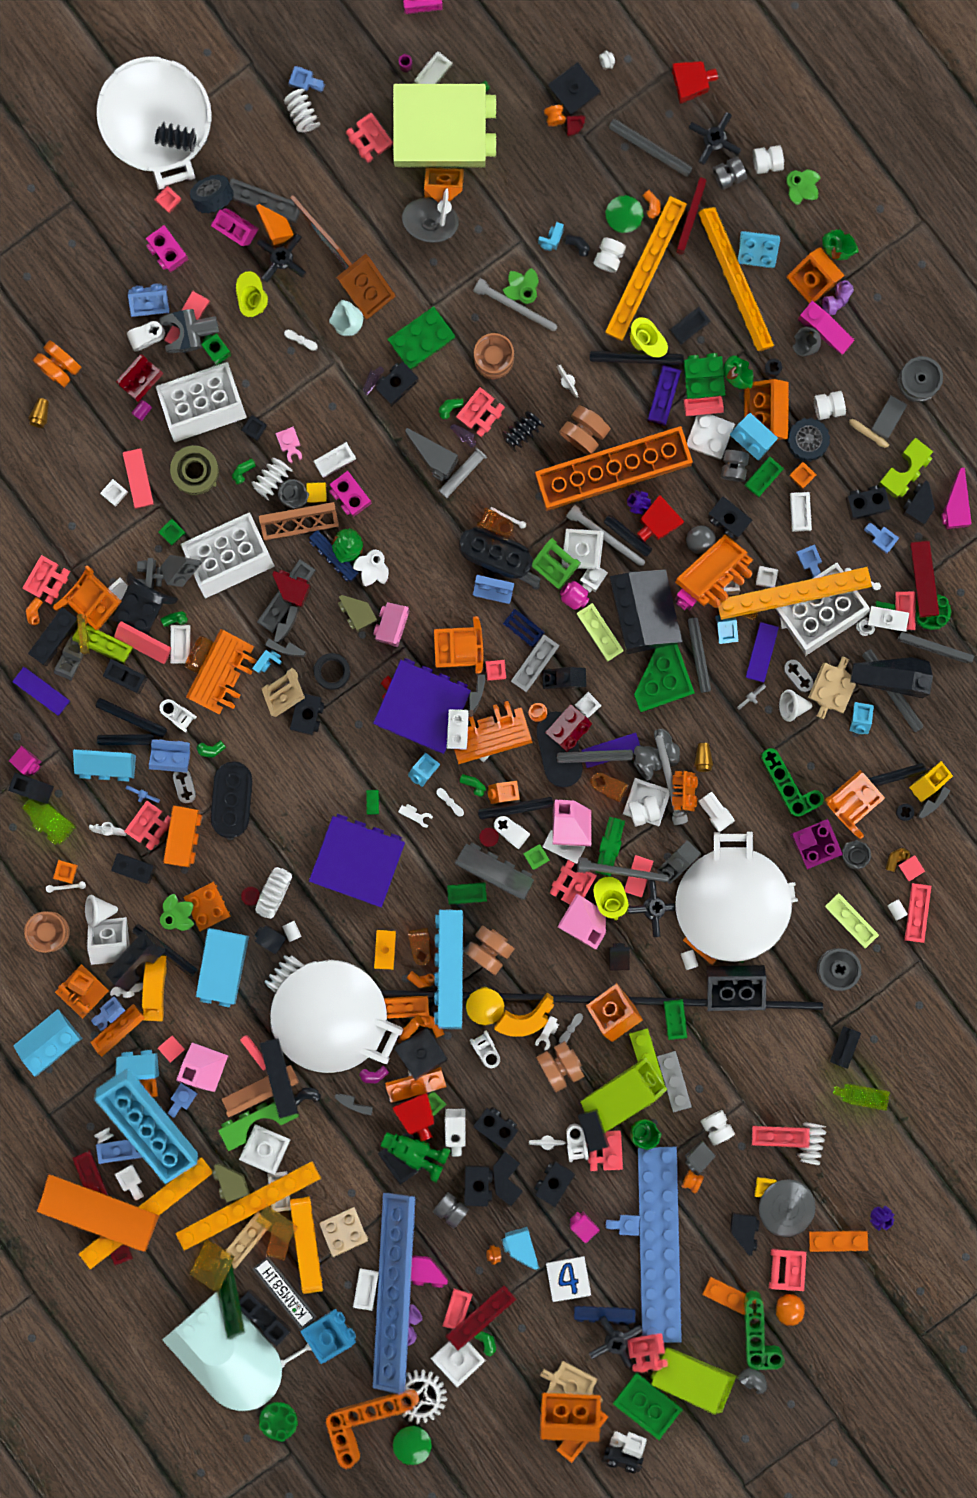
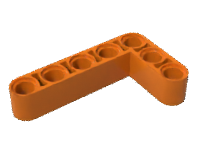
(362, 1409)

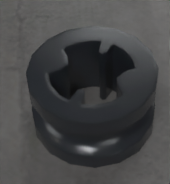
(767, 367)
(899, 810)

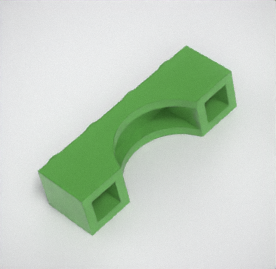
(236, 1132)

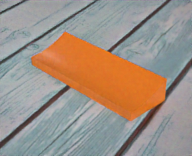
(97, 1213)

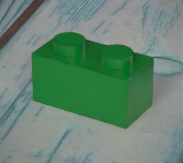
(372, 802)

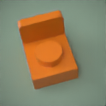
(503, 792)

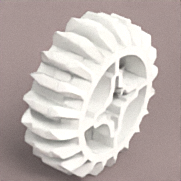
(273, 892)
(428, 1400)

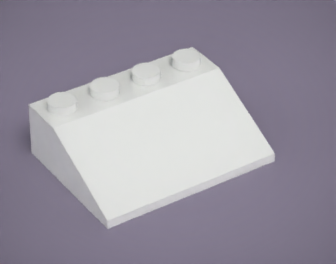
(200, 402)
(228, 555)
(822, 619)

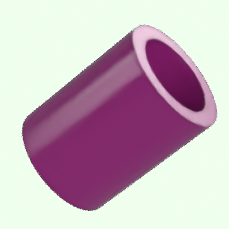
(407, 68)
(141, 410)

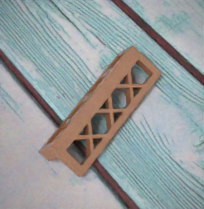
(295, 514)
(253, 1094)

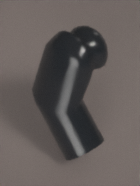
(580, 243)
(307, 1093)

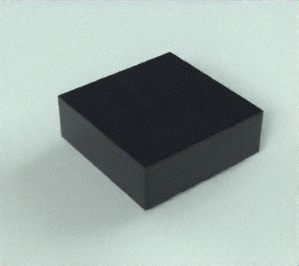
(254, 428)

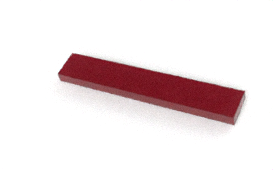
(92, 1180)

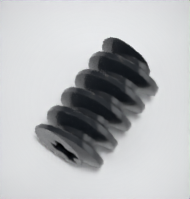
(176, 137)
(521, 430)

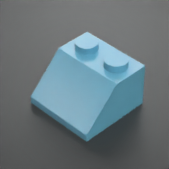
(753, 436)
(142, 1066)
(520, 1247)

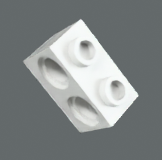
(457, 729)

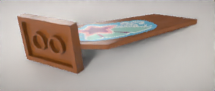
(361, 279)

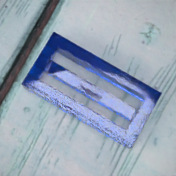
(519, 634)

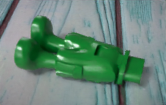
(413, 1153)

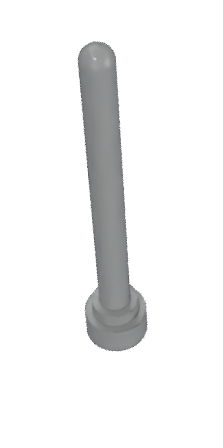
(483, 288)
(575, 514)
(679, 816)

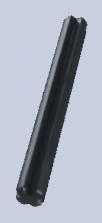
(635, 357)
(896, 775)

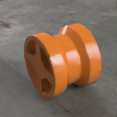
(554, 115)
(692, 1181)

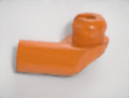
(654, 204)
(32, 611)
(421, 981)
(428, 1021)

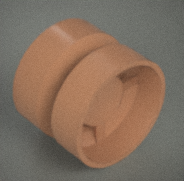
(493, 356)
(588, 425)
(47, 931)
(492, 945)
(565, 1064)

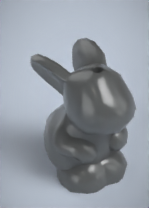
(648, 759)

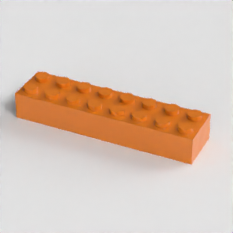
(613, 468)

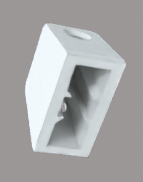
(455, 1125)

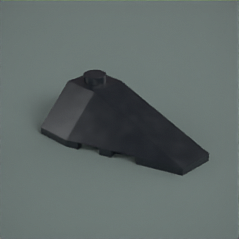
(902, 676)

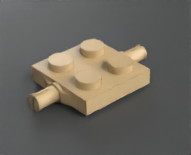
(832, 688)
(569, 1380)

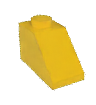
(931, 781)

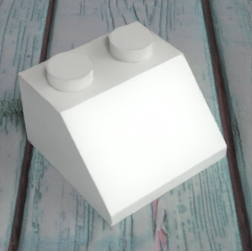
(107, 940)

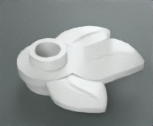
(370, 570)

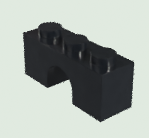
(52, 637)
(144, 949)
(271, 1324)

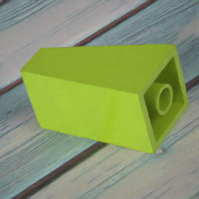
(625, 1094)
(694, 1381)

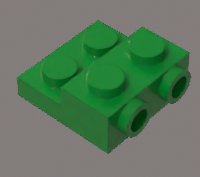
(704, 376)

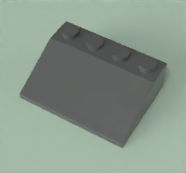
(498, 873)

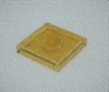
(212, 1265)

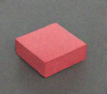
(168, 199)
(495, 670)
(911, 868)
(171, 1048)

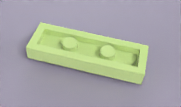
(600, 632)
(851, 920)

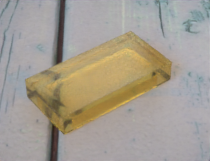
(83, 634)
(277, 1224)

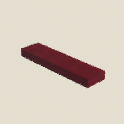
(691, 216)
(924, 579)
(480, 1318)

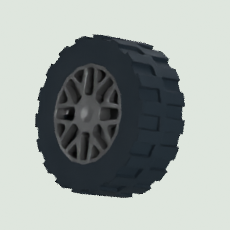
(211, 193)
(808, 439)

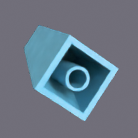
(222, 967)

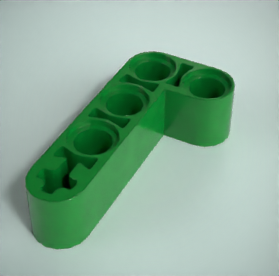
(787, 780)
(757, 1330)

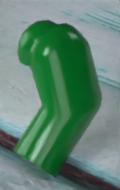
(448, 405)
(474, 782)

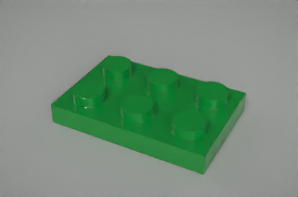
(421, 338)
(647, 1406)

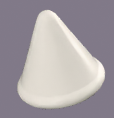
(792, 705)
(98, 910)

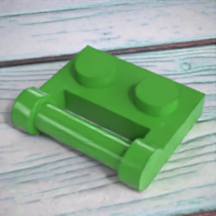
(551, 568)

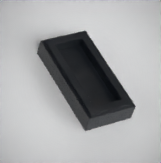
(689, 325)
(593, 1130)

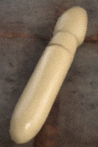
(867, 432)

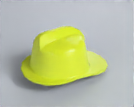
(250, 294)
(647, 338)
(610, 897)

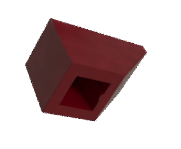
(292, 590)

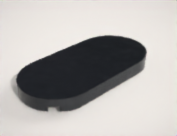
(495, 552)
(557, 773)
(231, 799)

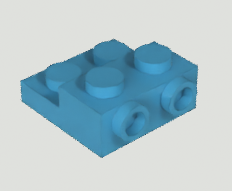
(329, 1336)

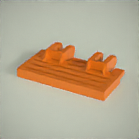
(716, 566)
(219, 670)
(494, 737)

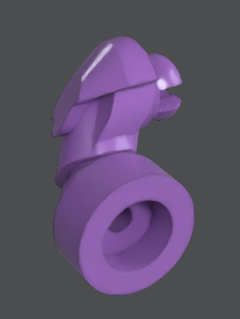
(842, 292)
(414, 1318)

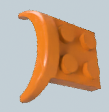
(90, 598)
(459, 647)
(854, 801)

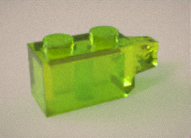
(50, 821)
(863, 1096)

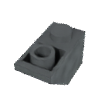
(179, 569)
(679, 861)
(699, 1157)

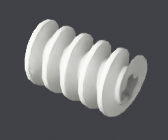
(300, 112)
(271, 477)
(287, 968)
(809, 1154)

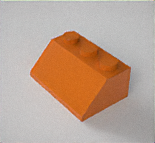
(769, 404)
(182, 836)
(570, 1417)

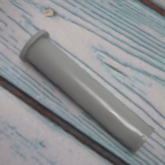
(462, 473)

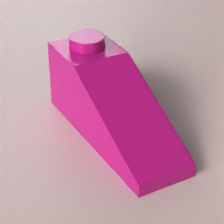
(827, 327)
(957, 507)

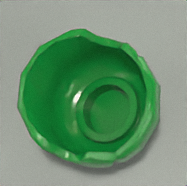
(645, 1134)

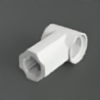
(718, 815)

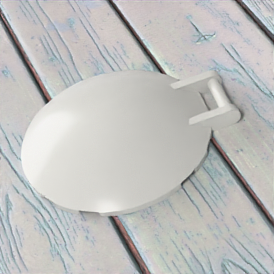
(136, 104)
(733, 901)
(331, 1017)

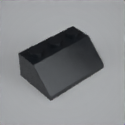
(736, 988)

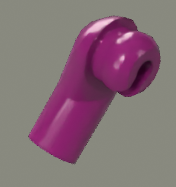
(373, 1077)

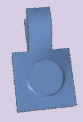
(303, 79)
(883, 538)
(810, 559)
(109, 1012)
(183, 1098)
(627, 1224)

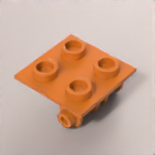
(689, 782)
(207, 906)
(82, 1004)

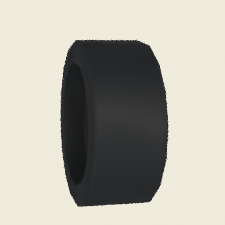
(328, 657)

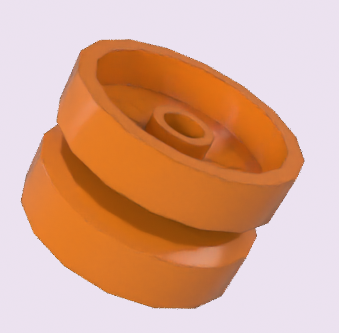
(55, 365)

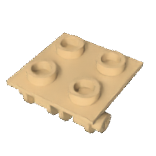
(343, 1232)

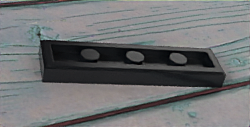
(279, 1078)

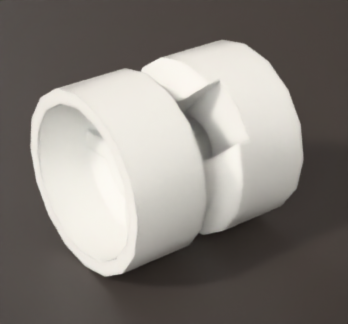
(768, 159)
(609, 255)
(829, 405)
(644, 811)
(717, 1127)

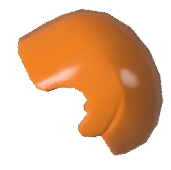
(790, 1310)

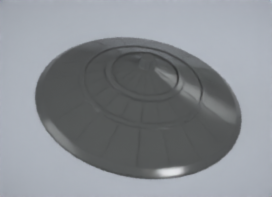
(422, 221)
(787, 1208)

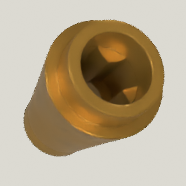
(39, 414)
(703, 758)

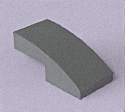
(889, 417)
(283, 629)
(290, 650)
(69, 660)
(475, 697)
(928, 806)
(348, 1101)

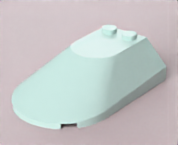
(235, 1371)

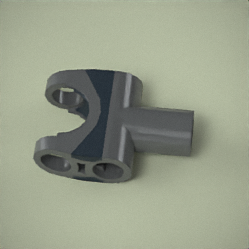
(190, 330)

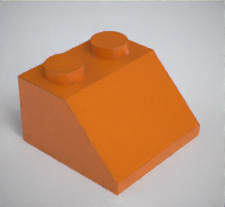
(815, 275)
(614, 1013)

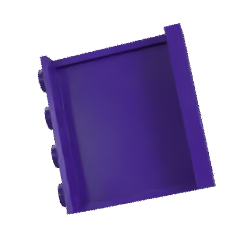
(420, 705)
(357, 860)

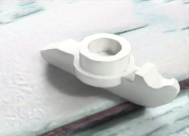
(444, 207)
(567, 381)
(107, 829)
(136, 988)
(547, 1142)

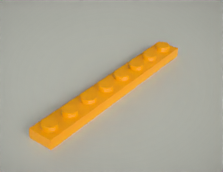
(646, 268)
(736, 279)
(795, 593)
(156, 1204)
(248, 1205)

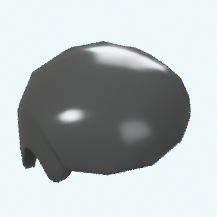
(807, 341)
(293, 494)
(700, 539)
(856, 854)
(753, 1378)

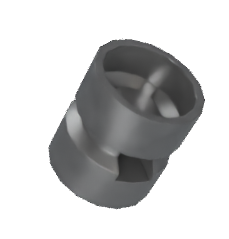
(729, 173)
(737, 459)
(450, 1210)

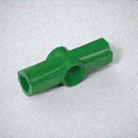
(610, 843)

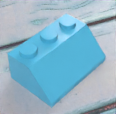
(104, 765)
(47, 1042)

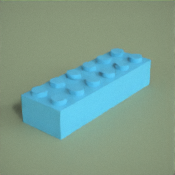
(450, 969)
(146, 1126)

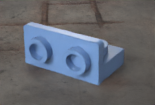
(148, 300)
(493, 589)
(169, 755)

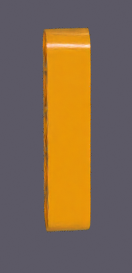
(306, 1245)

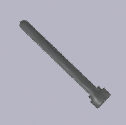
(585, 865)

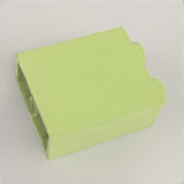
(442, 125)

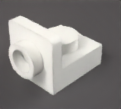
(592, 579)

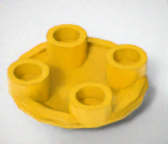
(485, 1006)

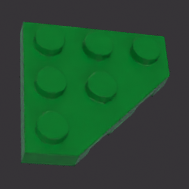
(663, 679)

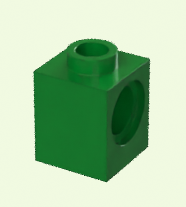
(216, 357)

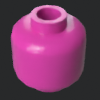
(574, 595)

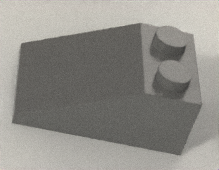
(436, 458)

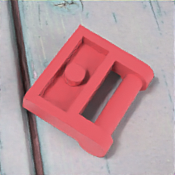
(794, 1270)

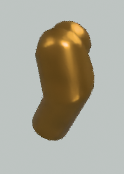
(895, 857)

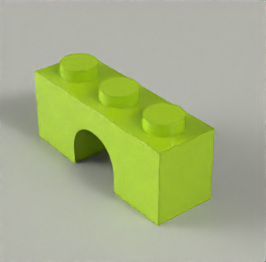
(917, 456)

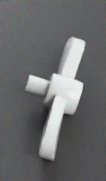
(301, 340)
(450, 802)

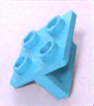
(758, 249)

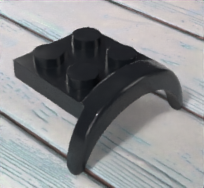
(140, 605)

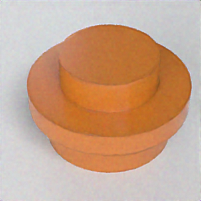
(537, 712)
(493, 1255)

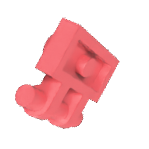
(375, 135)
(476, 408)
(41, 576)
(144, 821)
(579, 885)
(611, 1156)
(647, 1346)

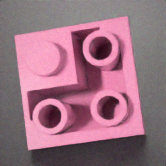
(571, 823)
(584, 922)
(202, 1067)

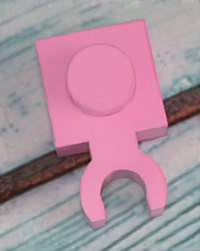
(288, 441)

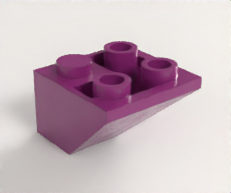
(816, 844)

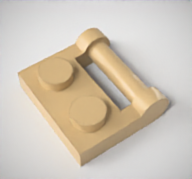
(285, 697)

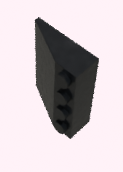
(645, 610)

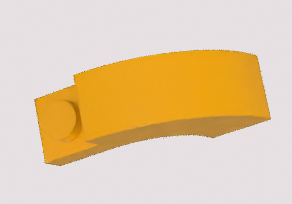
(154, 990)
(523, 1025)

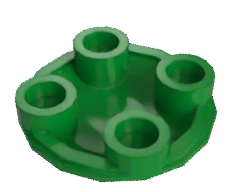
(624, 214)
(936, 622)
(278, 1421)
(412, 1445)

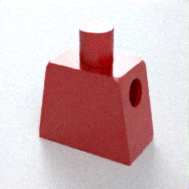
(692, 79)
(659, 520)
(416, 1115)

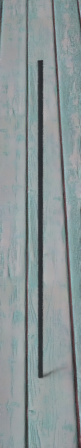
(587, 999)

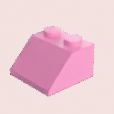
(392, 624)

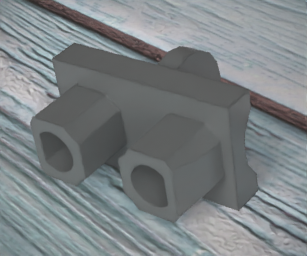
(149, 567)

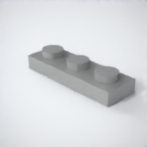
(535, 663)
(674, 1081)

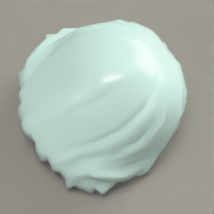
(346, 318)

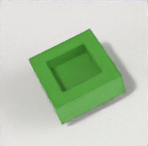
(536, 857)

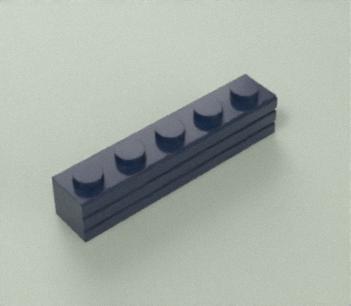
(325, 547)
(612, 1314)

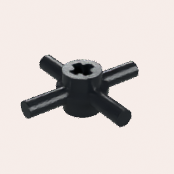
(711, 133)
(280, 251)
(646, 908)
(611, 1346)

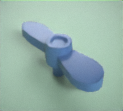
(142, 794)

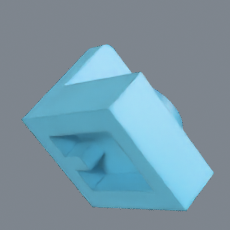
(555, 235)
(727, 630)
(263, 662)
(861, 718)
(423, 769)

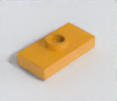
(385, 949)

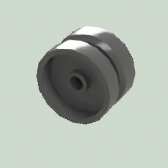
(930, 383)
(849, 966)

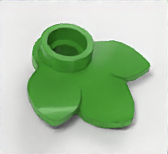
(804, 188)
(520, 284)
(178, 912)

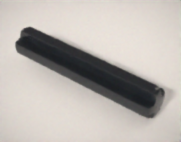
(627, 535)
(125, 739)

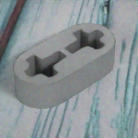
(802, 672)
(179, 787)

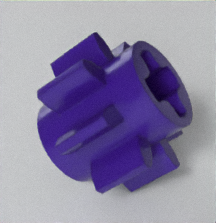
(638, 502)
(882, 1218)

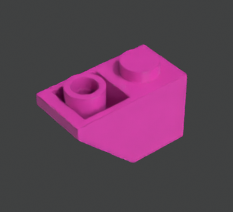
(685, 600)
(25, 761)
(583, 1226)
(426, 1270)

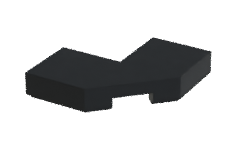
(502, 1171)

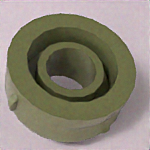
(190, 455)

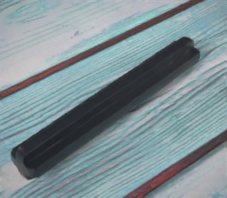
(131, 717)
(515, 808)
(171, 955)

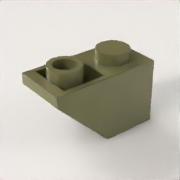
(359, 612)
(232, 1182)

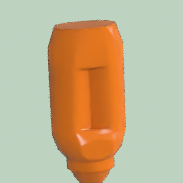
(410, 1028)

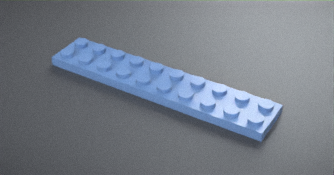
(659, 1243)
(393, 1292)

